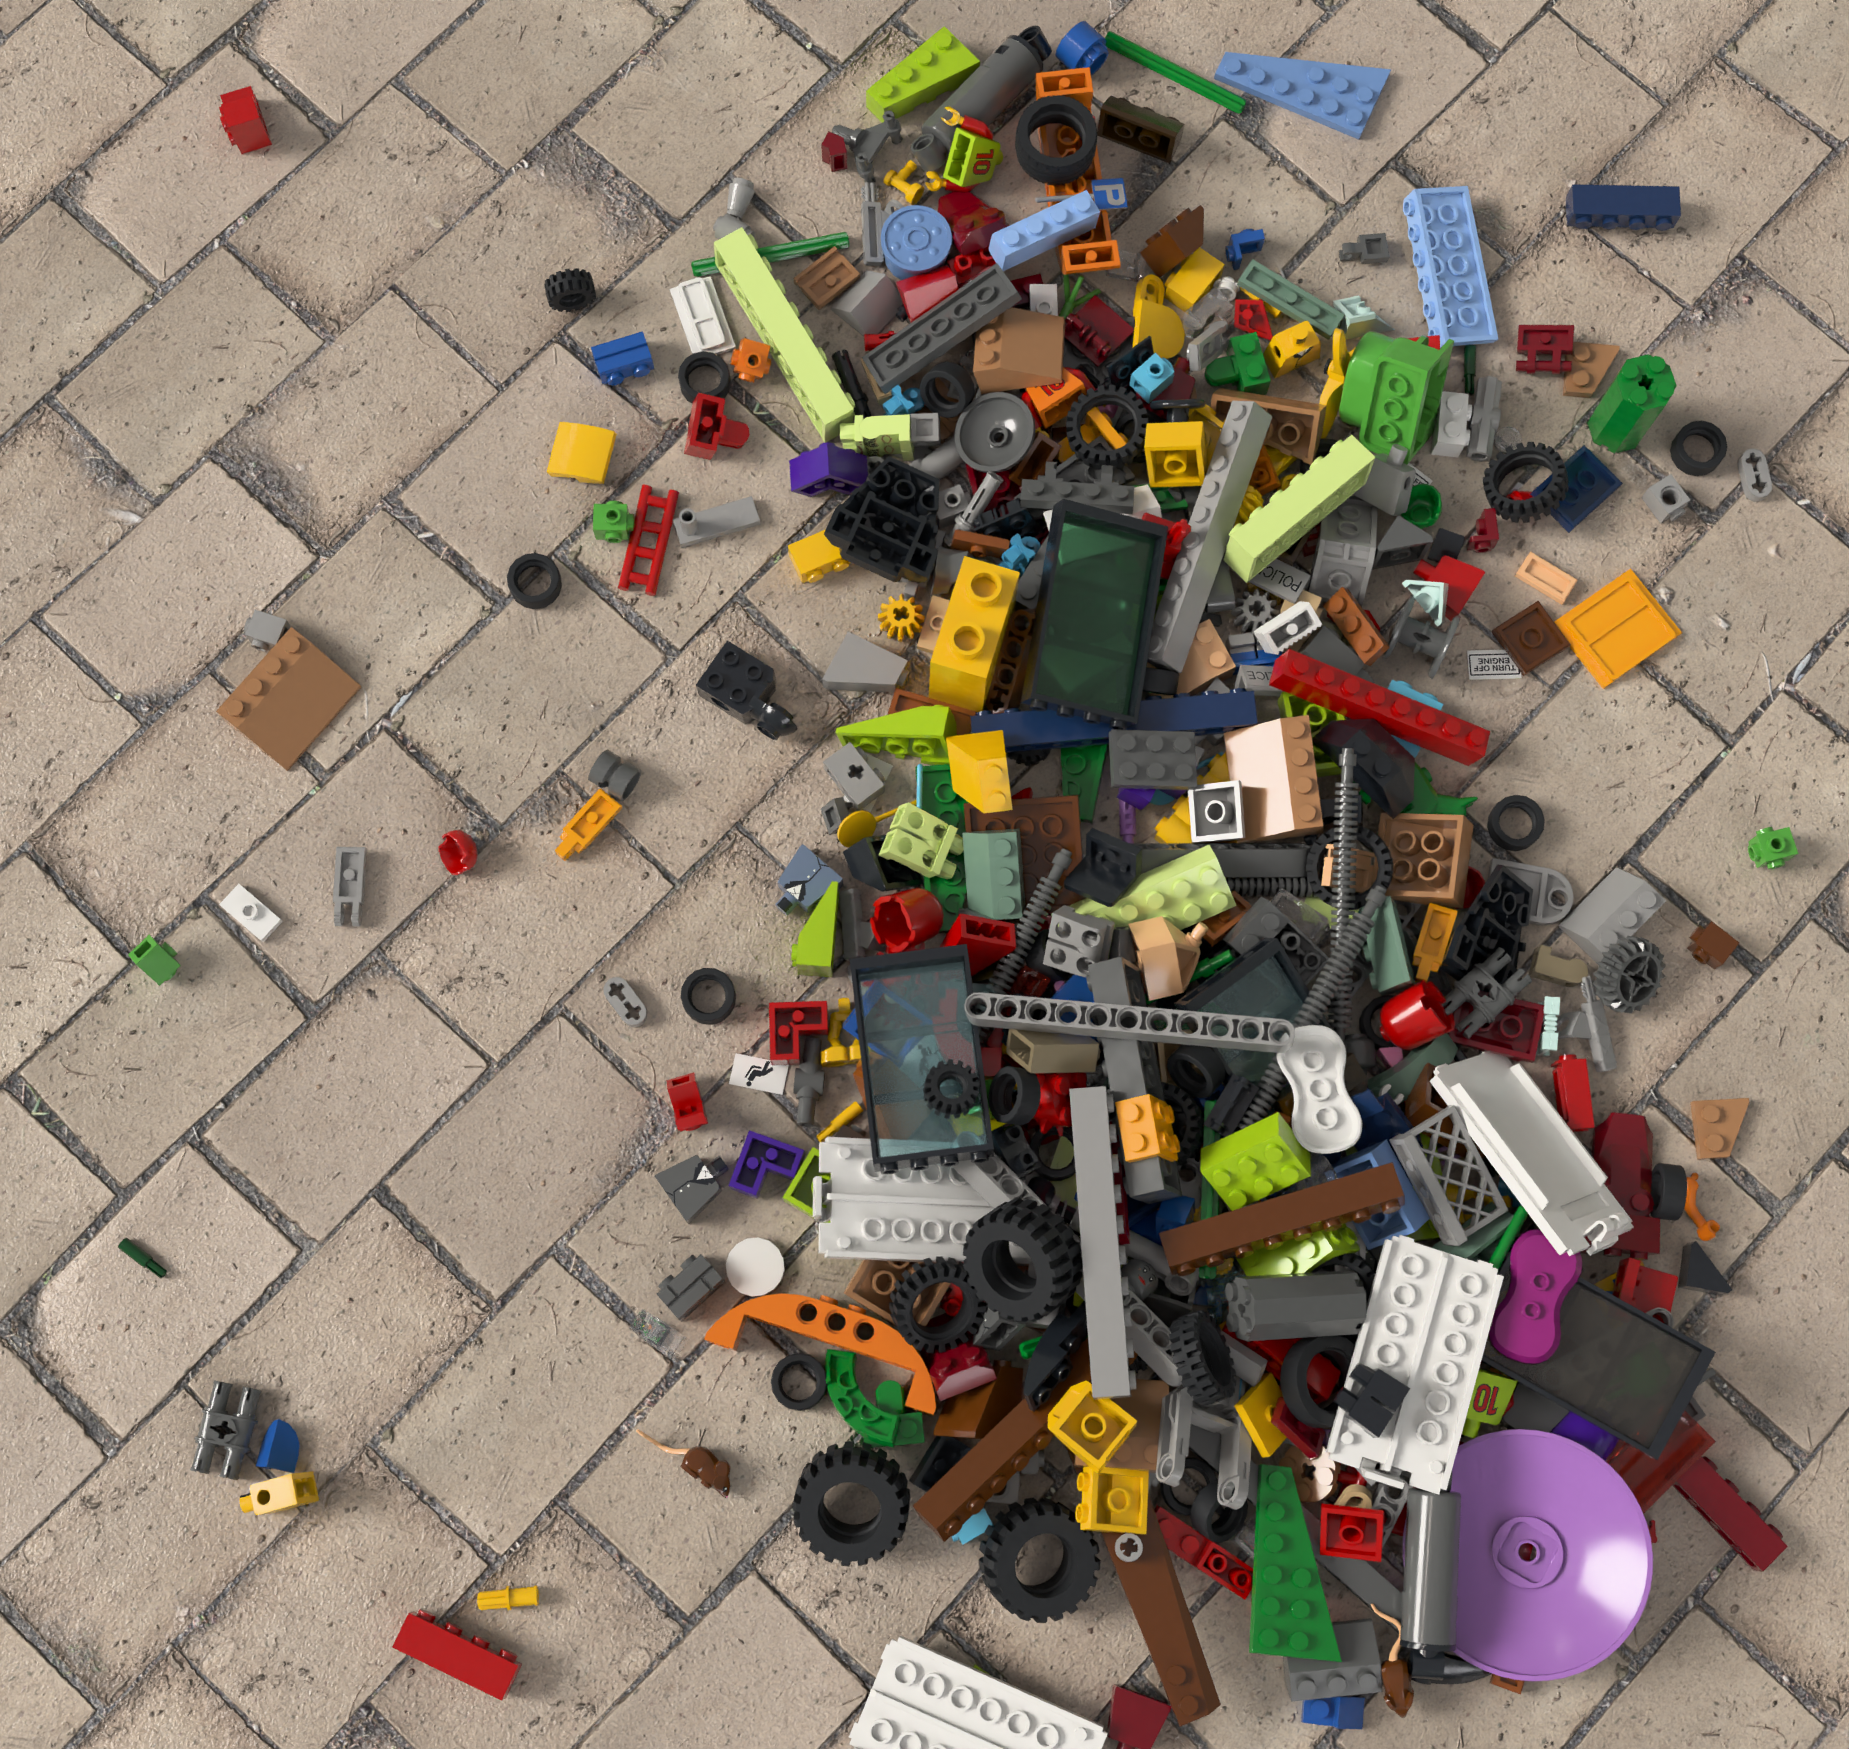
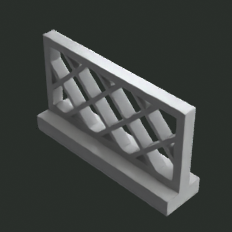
(1432, 1192)

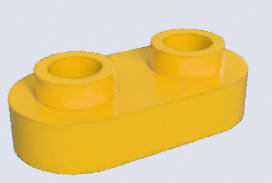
(1155, 288)

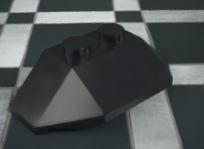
(1382, 763)

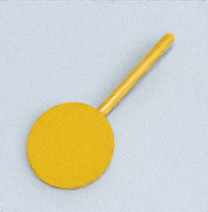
(860, 825)

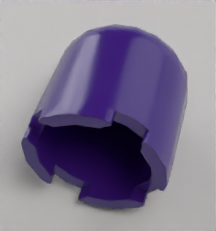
(1586, 1434)

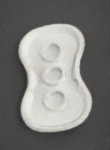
(1323, 1112)

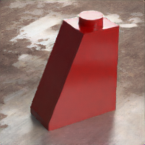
(985, 939)

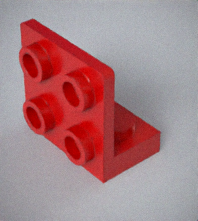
(1644, 1286)

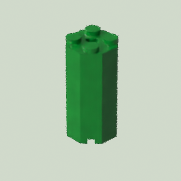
(1632, 403)

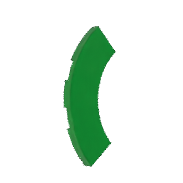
(852, 1405)

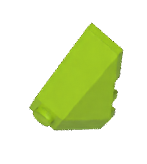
(911, 732)

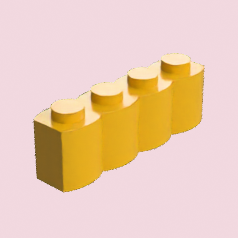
(1178, 827)

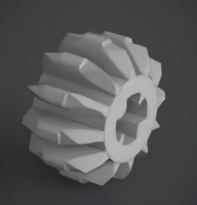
(1253, 602)

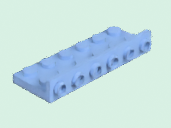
(1450, 265)

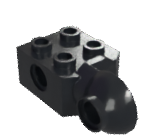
(743, 690)

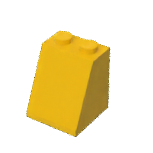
(980, 770)

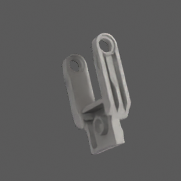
(1177, 1415)

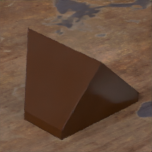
(1034, 462)

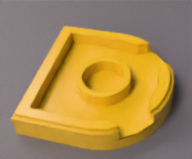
(1161, 325)

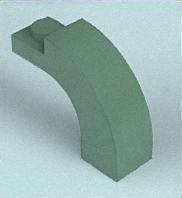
(1405, 1073)

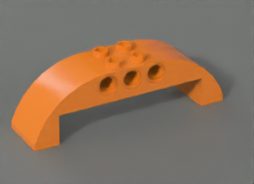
(1094, 248)
(785, 1313)

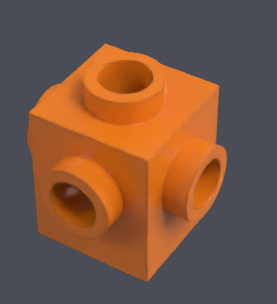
(758, 353)

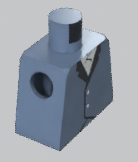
(805, 881)

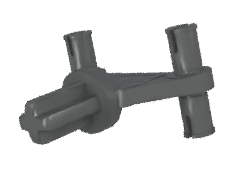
(869, 142)

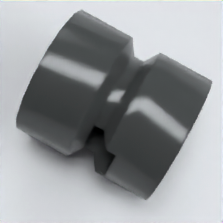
(611, 773)

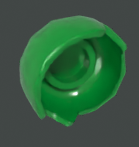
(1423, 506)

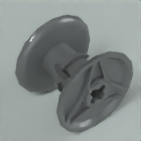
(1422, 637)

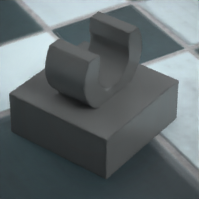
(835, 813)

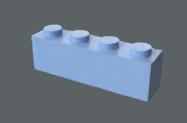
(1044, 230)

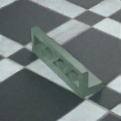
(1290, 299)

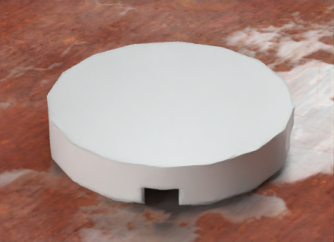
(755, 1267)

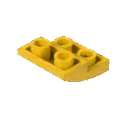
(581, 452)

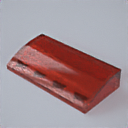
(1652, 1477)

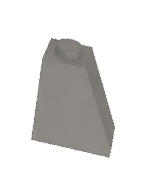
(865, 667)

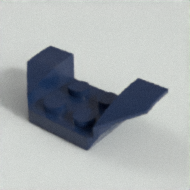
(1380, 1120)

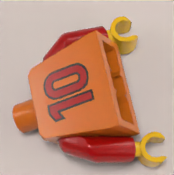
(1054, 401)

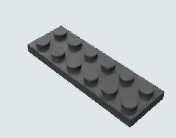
(941, 328)

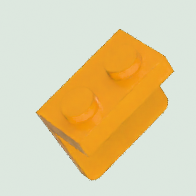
(1095, 425)
(1147, 1129)

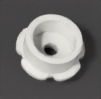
(1227, 287)

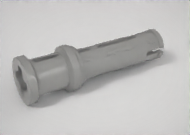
(976, 506)

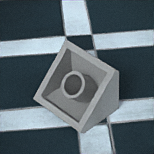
(869, 303)
(1217, 812)

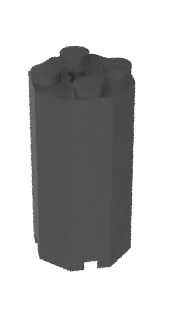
(1295, 1305)

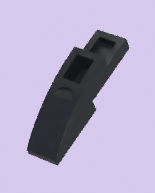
(1051, 1359)

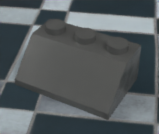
(1353, 1676)

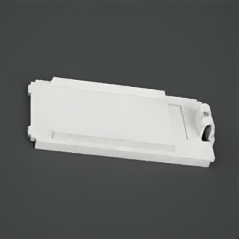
(1533, 1152)
(894, 1214)
(1429, 1332)
(945, 1704)

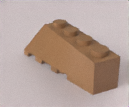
(1294, 424)

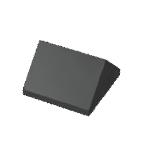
(1401, 545)

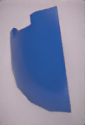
(279, 1448)

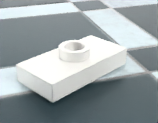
(1043, 298)
(251, 912)

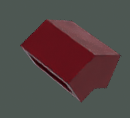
(834, 152)

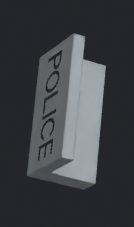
(1282, 580)
(1257, 680)

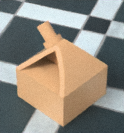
(1165, 955)

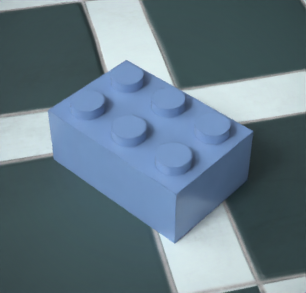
(1380, 1225)

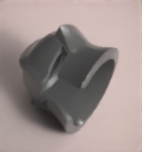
(947, 569)

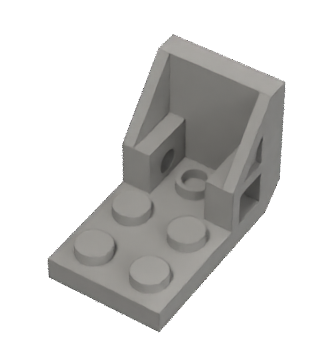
(1345, 550)

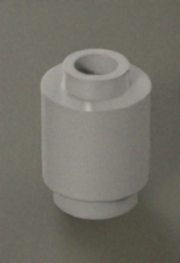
(729, 224)

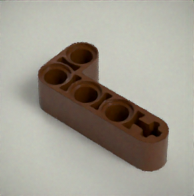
(1004, 692)

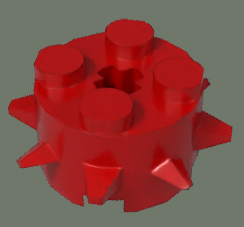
(1055, 1099)

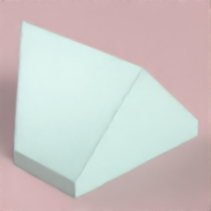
(1359, 318)
(1431, 597)

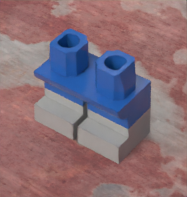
(1248, 651)

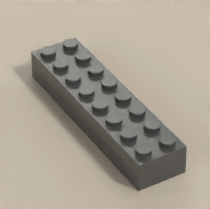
(1131, 1074)

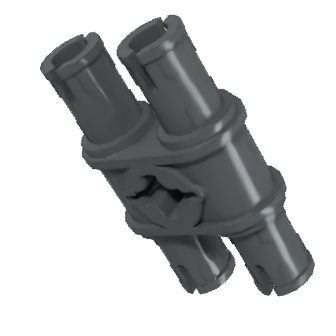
(1482, 978)
(235, 1443)

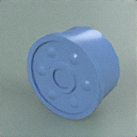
(915, 241)

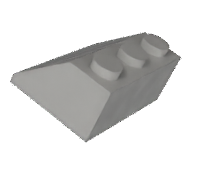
(1611, 912)

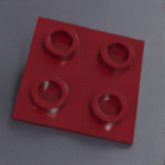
(1096, 330)

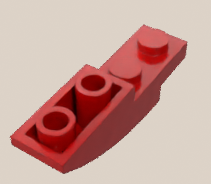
(1205, 1554)

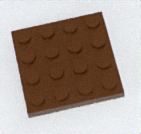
(1045, 829)

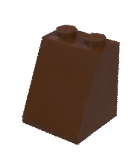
(983, 1407)

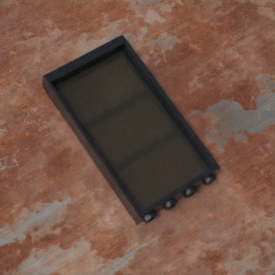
(1612, 1367)

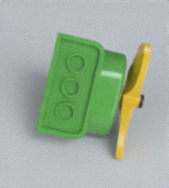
(1386, 389)

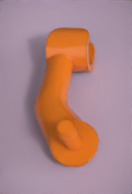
(1705, 1229)

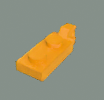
(587, 824)
(1433, 940)

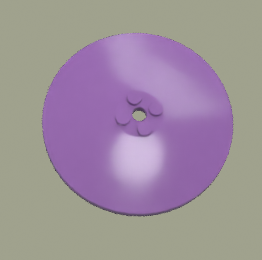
(1590, 1562)

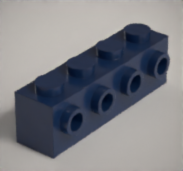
(1623, 206)

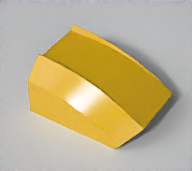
(1090, 1426)

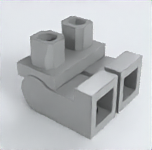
(1077, 941)

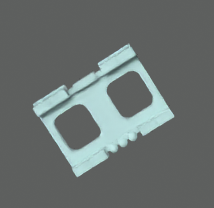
(1548, 1038)

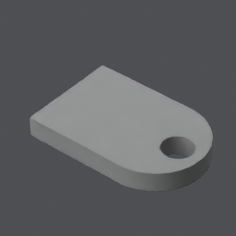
(1544, 883)

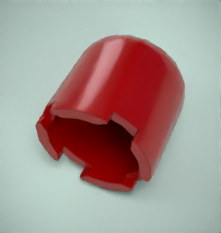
(906, 918)
(1415, 1016)

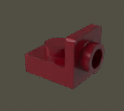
(1487, 532)

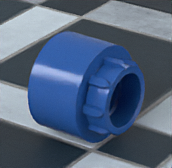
(1082, 48)

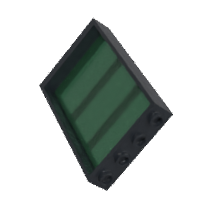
(1094, 615)

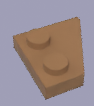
(1588, 368)
(1717, 1126)

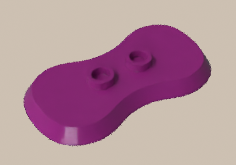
(1529, 1316)

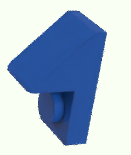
(1339, 1712)

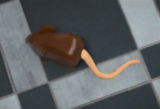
(701, 1464)
(1396, 1675)

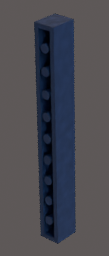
(1201, 714)

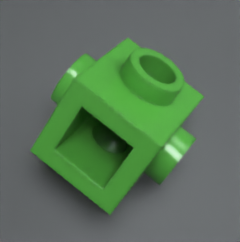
(612, 521)
(1772, 847)

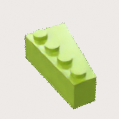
(930, 70)

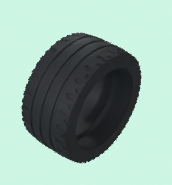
(1057, 111)

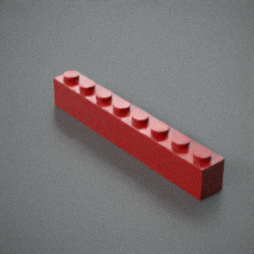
(1365, 700)

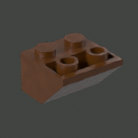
(1175, 242)

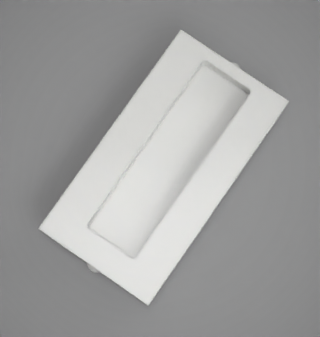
(702, 316)

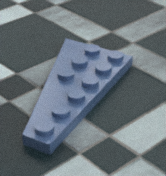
(1320, 91)

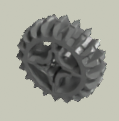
(1629, 974)

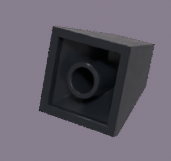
(877, 871)

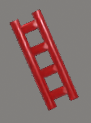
(656, 555)

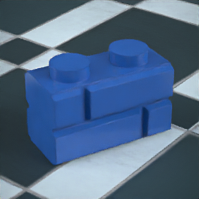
(622, 358)

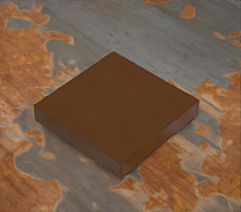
(1531, 638)

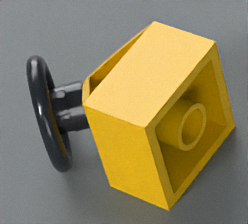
(1176, 448)

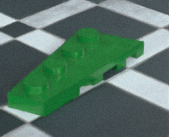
(1082, 776)

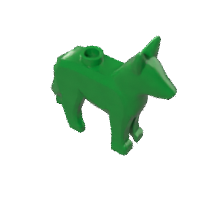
(1427, 800)

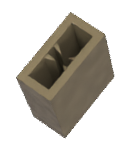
(1052, 1051)

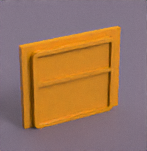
(1617, 628)

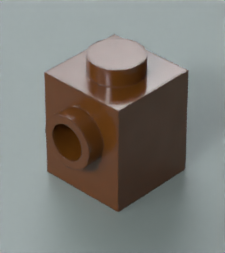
(1711, 945)

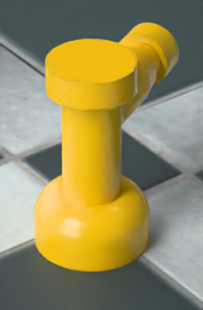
(912, 192)

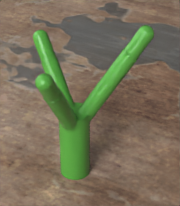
(1070, 302)

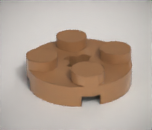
(1325, 1474)

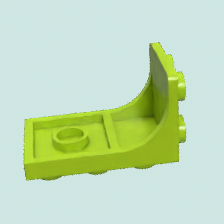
(1301, 1255)

